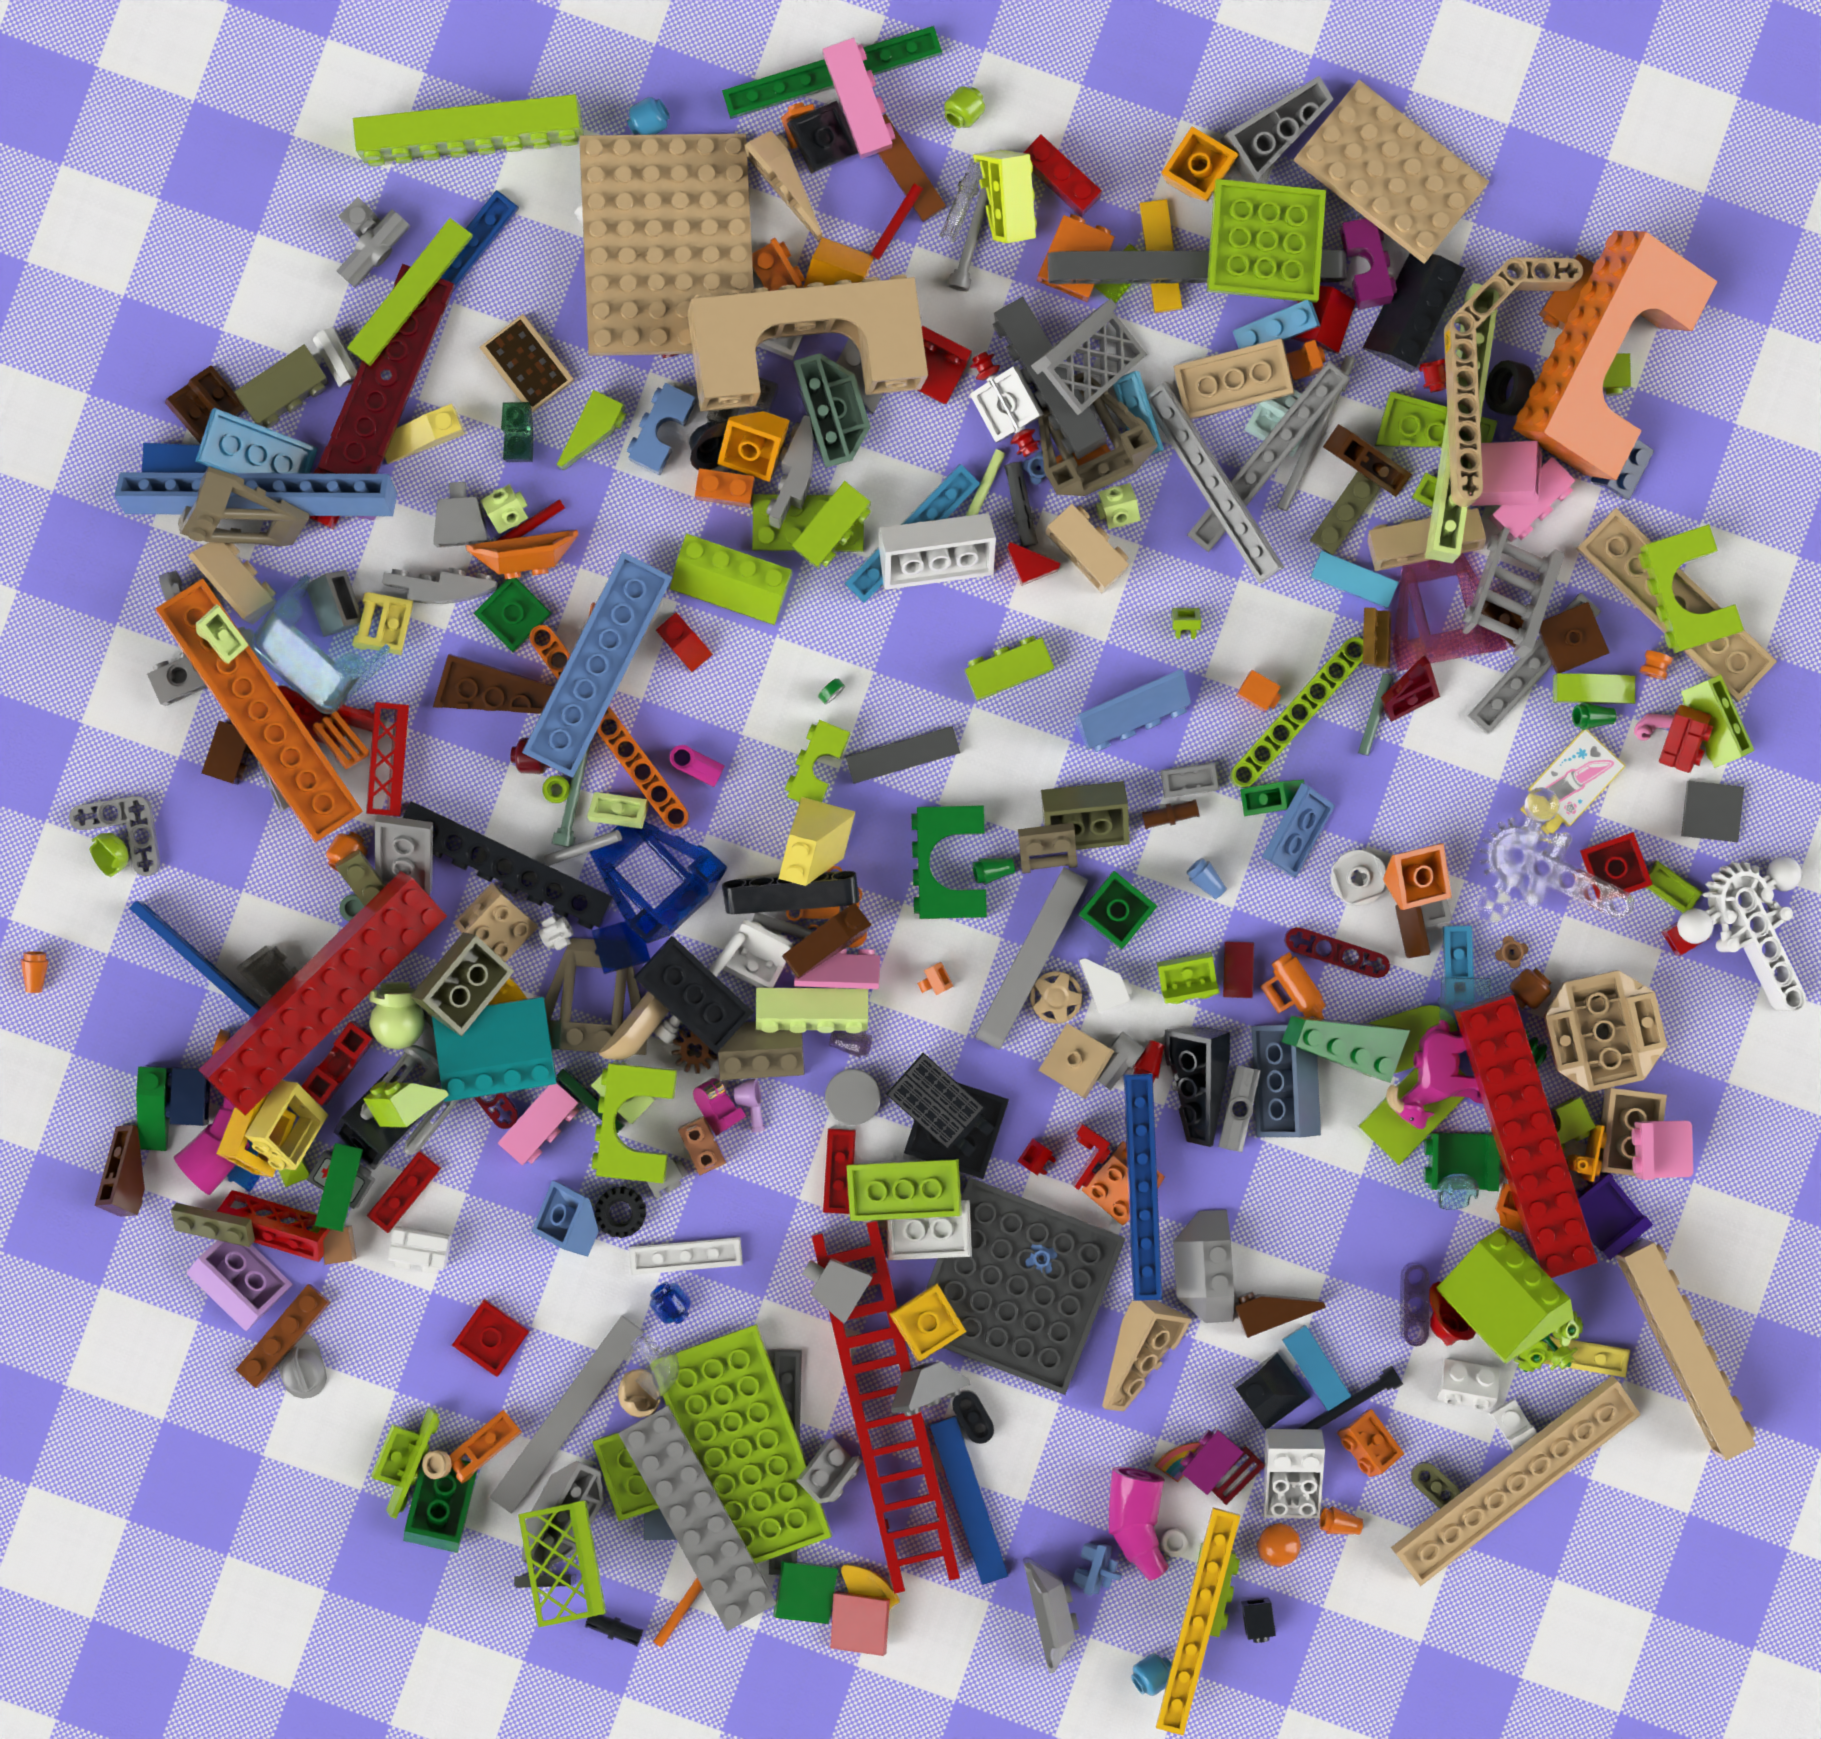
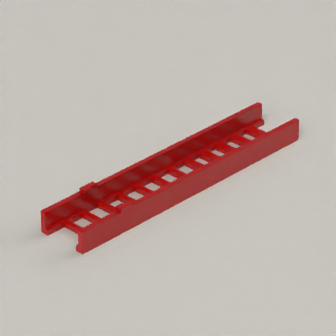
(902, 1358)

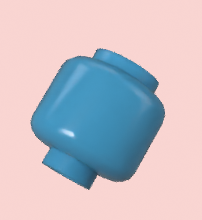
(648, 117)
(1151, 1674)

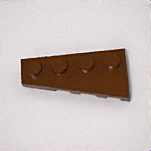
(487, 688)

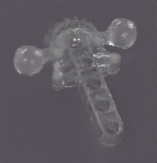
(1496, 905)

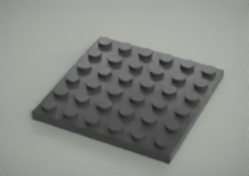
(1016, 1313)

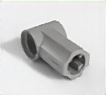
(1124, 1056)

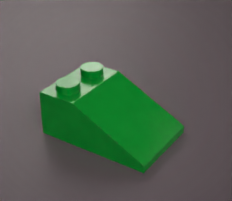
(439, 1511)

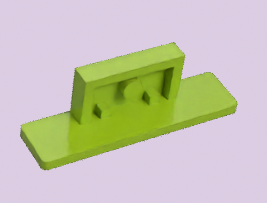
(401, 1457)

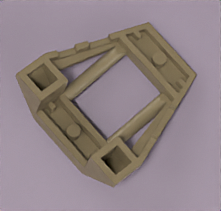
(1129, 454)
(210, 507)
(586, 1036)

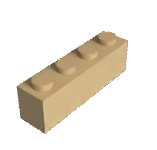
(1407, 541)

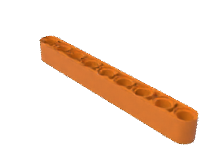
(615, 740)

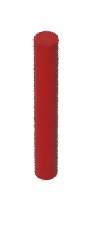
(896, 221)
(534, 521)

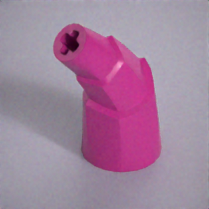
(199, 1157)
(1132, 1518)

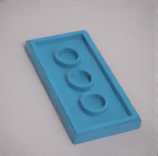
(246, 447)

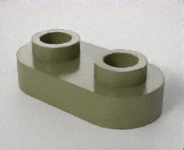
(1434, 1484)

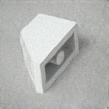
(1105, 985)

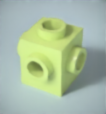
(1118, 506)
(505, 508)

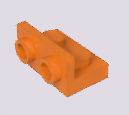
(774, 267)
(1370, 1444)

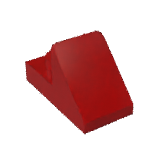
(684, 642)

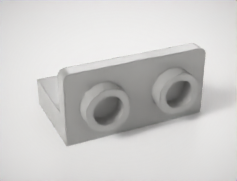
(829, 1472)

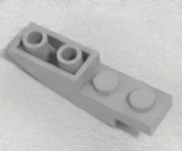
(798, 465)
(451, 588)

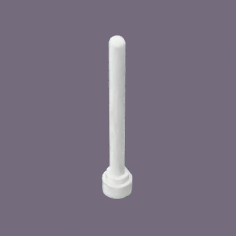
(668, 1029)

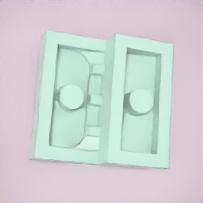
(1268, 415)

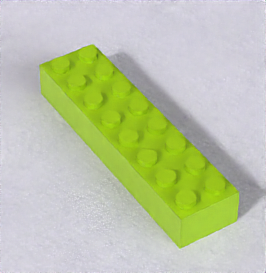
(468, 129)

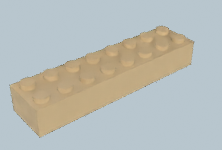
(1685, 1349)

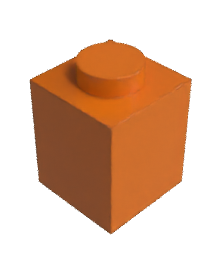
(1259, 691)

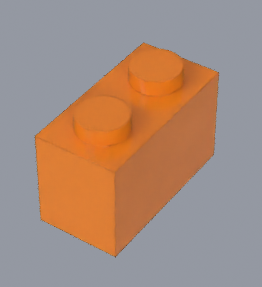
(725, 488)

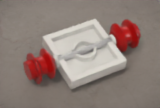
(1006, 404)

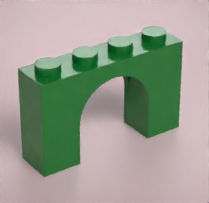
(933, 826)

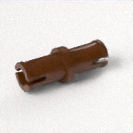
(1170, 814)

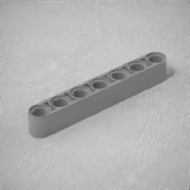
(1031, 958)

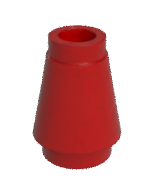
(1150, 1060)

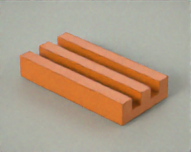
(351, 736)

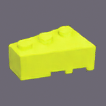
(1009, 194)

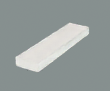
(685, 1255)

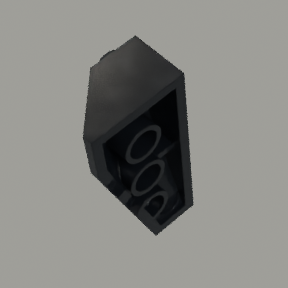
(1199, 1070)

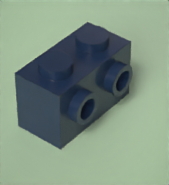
(188, 1097)

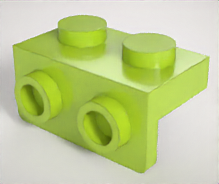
(1187, 978)

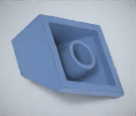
(567, 1220)

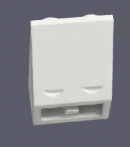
(1293, 1473)

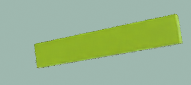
(410, 292)

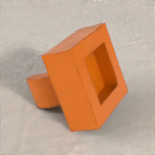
(936, 978)

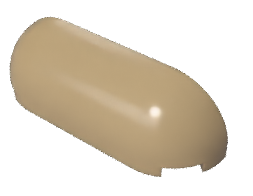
(635, 1029)

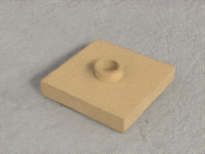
(1076, 1060)

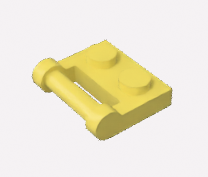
(392, 624)

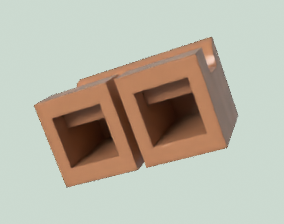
(701, 1146)

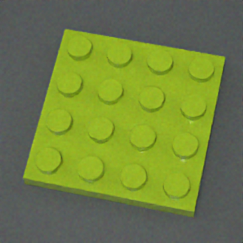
(1266, 240)

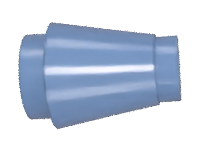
(1206, 878)

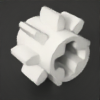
(556, 932)

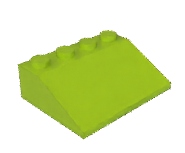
(1505, 1296)

